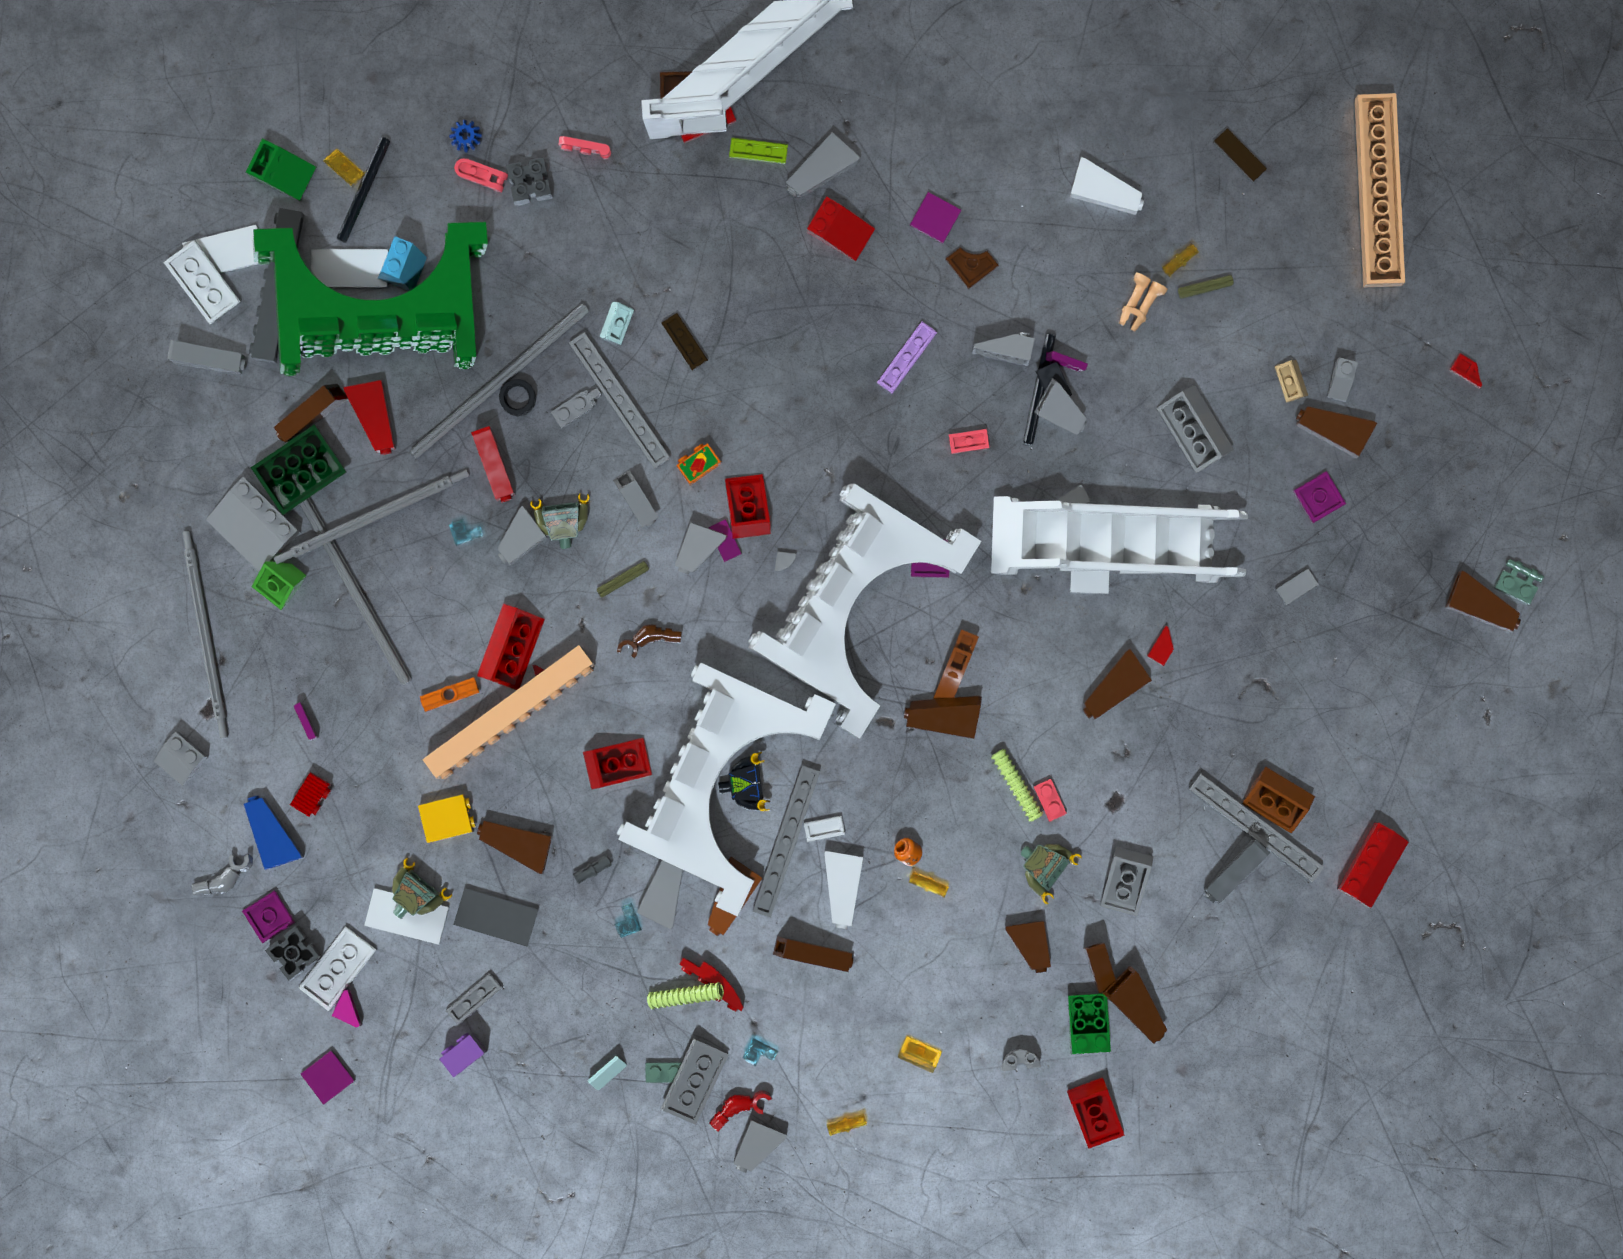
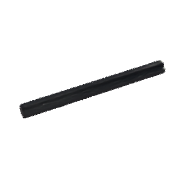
(363, 189)
(1038, 392)

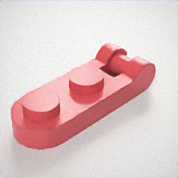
(584, 146)
(480, 174)

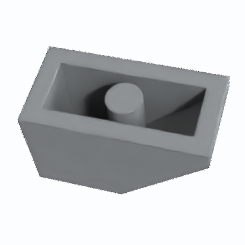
(1342, 379)

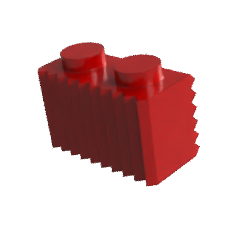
(311, 795)

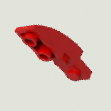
(709, 974)

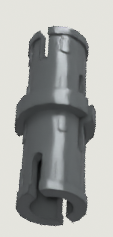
(592, 869)

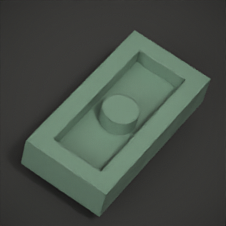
(661, 1072)

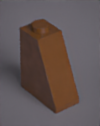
(1031, 943)
(1100, 966)

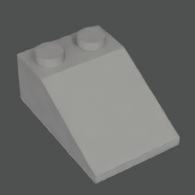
(1010, 348)
(1126, 881)

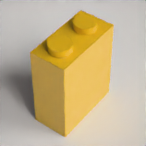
(446, 818)

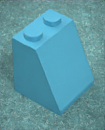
(402, 264)

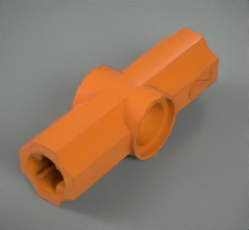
(437, 698)

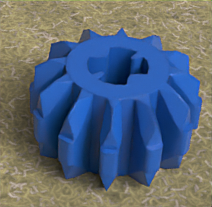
(472, 132)

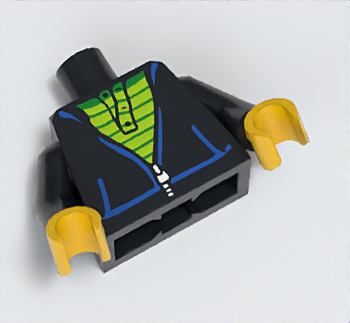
(746, 784)

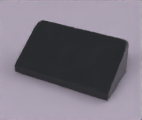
(1051, 371)

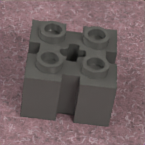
(522, 191)
(281, 952)

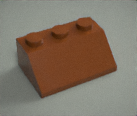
(1278, 800)

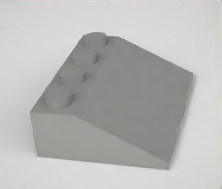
(252, 524)

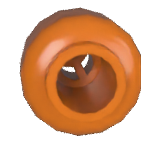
(908, 851)

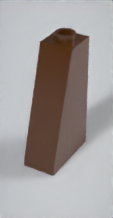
(310, 411)
(1337, 429)
(1479, 603)
(1120, 682)
(946, 715)
(521, 845)
(813, 954)
(1134, 1001)

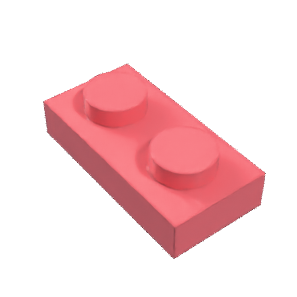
(968, 441)
(1050, 800)

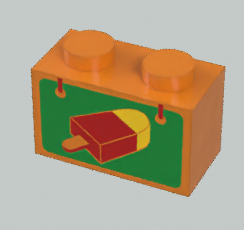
(698, 464)

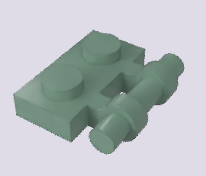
(1516, 587)

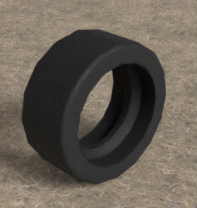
(514, 383)

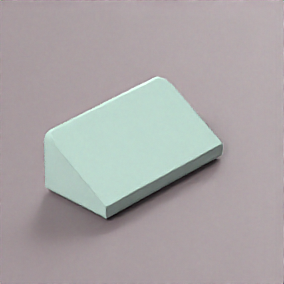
(616, 323)
(607, 1072)

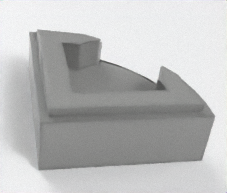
(784, 560)

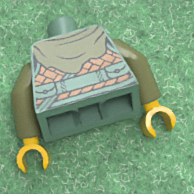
(562, 520)
(1045, 866)
(414, 893)

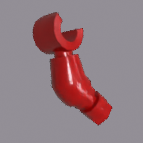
(737, 1104)

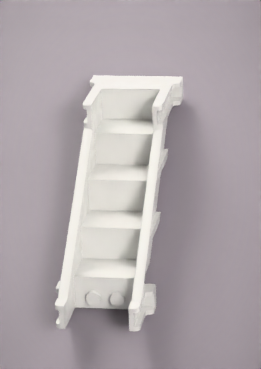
(757, 48)
(1107, 538)

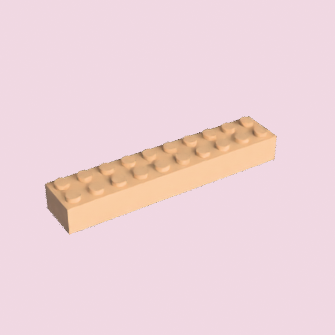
(1379, 190)
(508, 712)

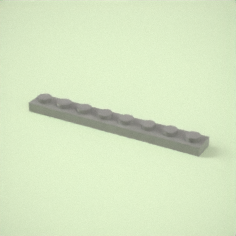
(619, 400)
(1256, 828)
(786, 841)

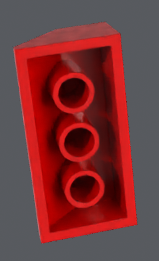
(510, 647)
(1373, 864)

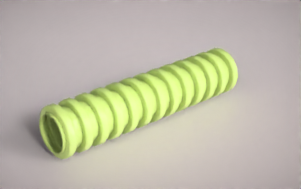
(1017, 785)
(685, 995)

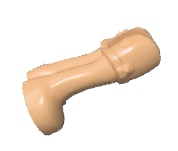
(1154, 291)

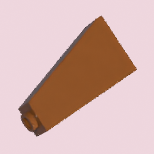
(720, 919)

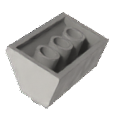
(1195, 428)

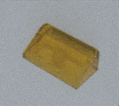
(344, 168)
(919, 1054)

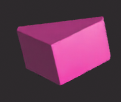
(346, 1010)

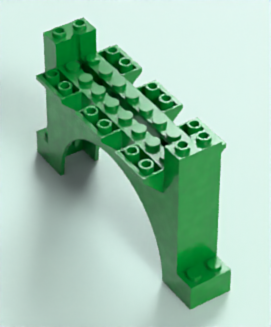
(320, 320)

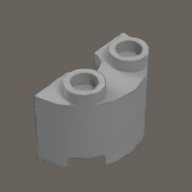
(1020, 1056)

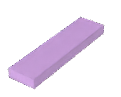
(907, 357)

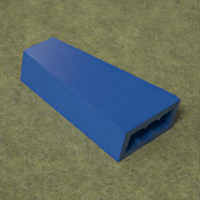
(270, 835)

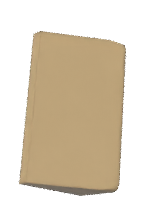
(1291, 380)

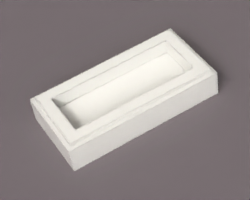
(824, 828)

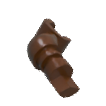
(649, 634)

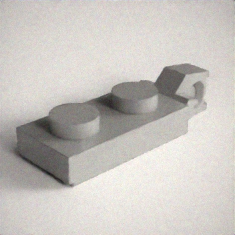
(575, 407)

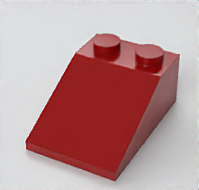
(840, 229)
(747, 506)
(617, 763)
(1095, 1113)

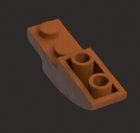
(956, 665)

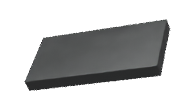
(496, 917)

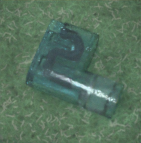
(461, 534)
(631, 923)
(757, 1049)

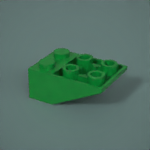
(280, 169)
(1088, 1024)

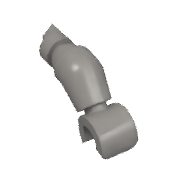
(226, 880)

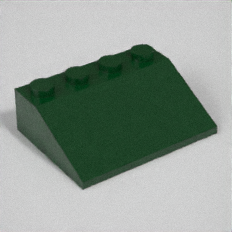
(298, 469)

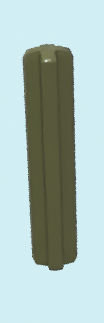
(1206, 286)
(622, 579)

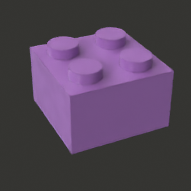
(462, 1055)

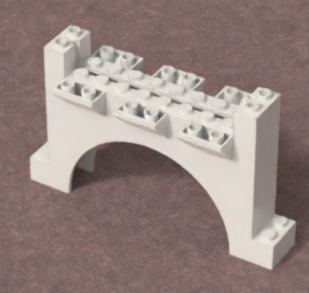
(814, 635)
(682, 822)

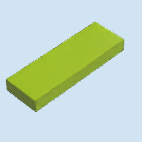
(758, 150)

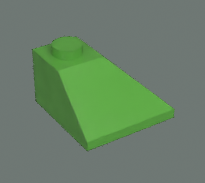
(278, 582)

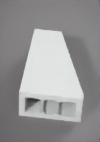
(1104, 189)
(843, 882)

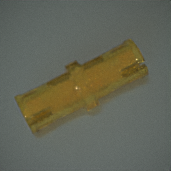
(1180, 260)
(928, 884)
(846, 1125)

